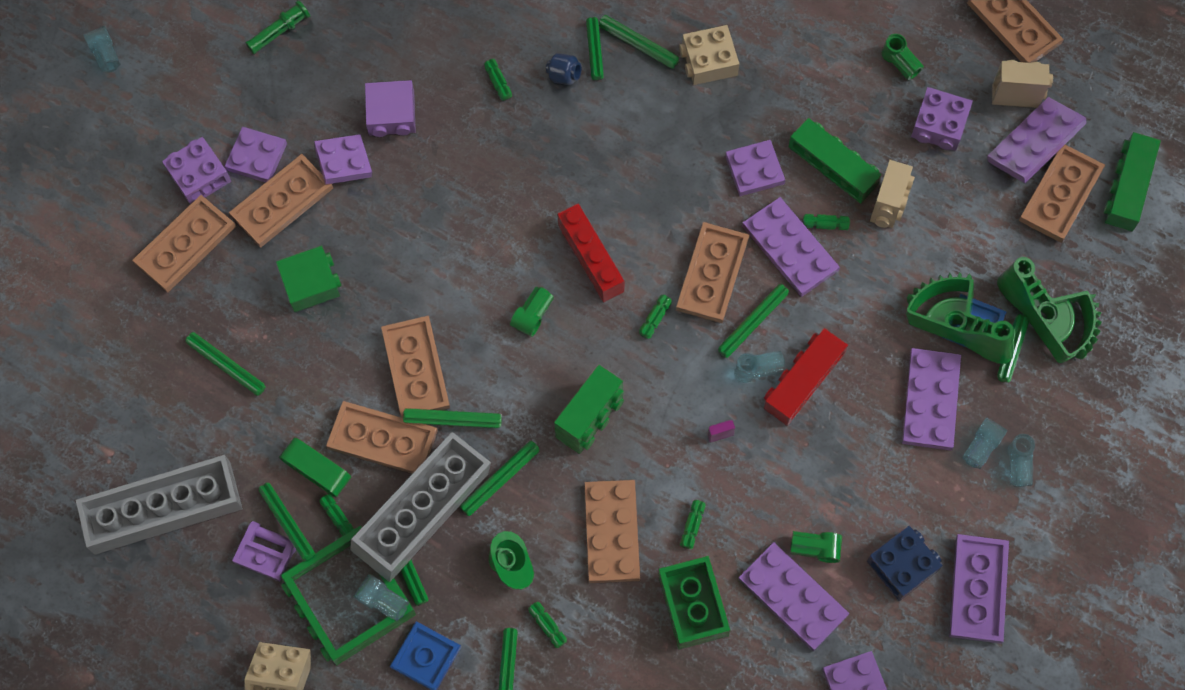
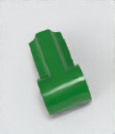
(902, 57)
(529, 317)
(824, 547)

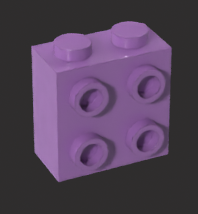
(390, 108)
(941, 119)
(196, 170)

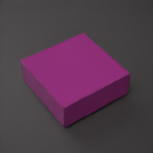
(721, 431)

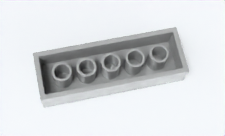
(158, 504)
(420, 506)

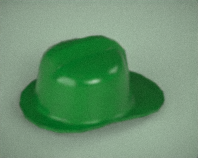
(511, 560)

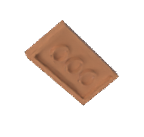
(1018, 27)
(1062, 193)
(280, 200)
(184, 243)
(712, 272)
(415, 365)
(381, 438)
(612, 531)

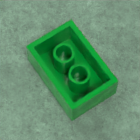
(589, 410)
(693, 602)

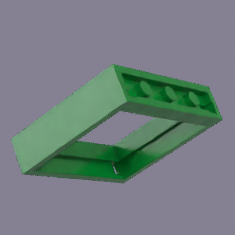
(315, 629)

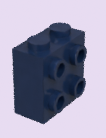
(905, 562)

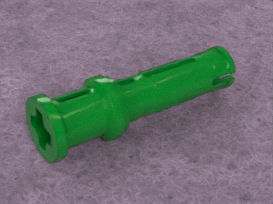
(286, 21)

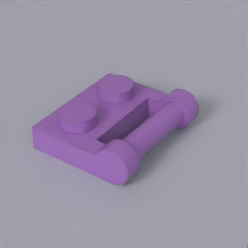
(261, 558)

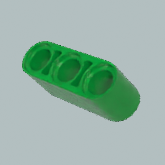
(315, 467)

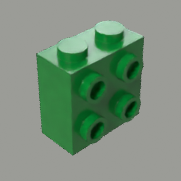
(309, 278)

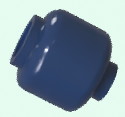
(563, 69)

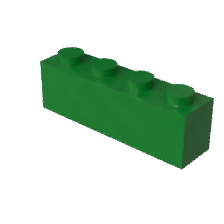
(835, 160)
(1132, 181)

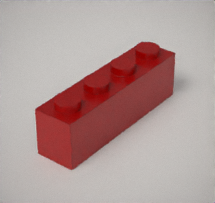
(591, 253)
(805, 376)

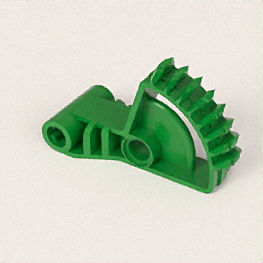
(1031, 298)
(980, 335)

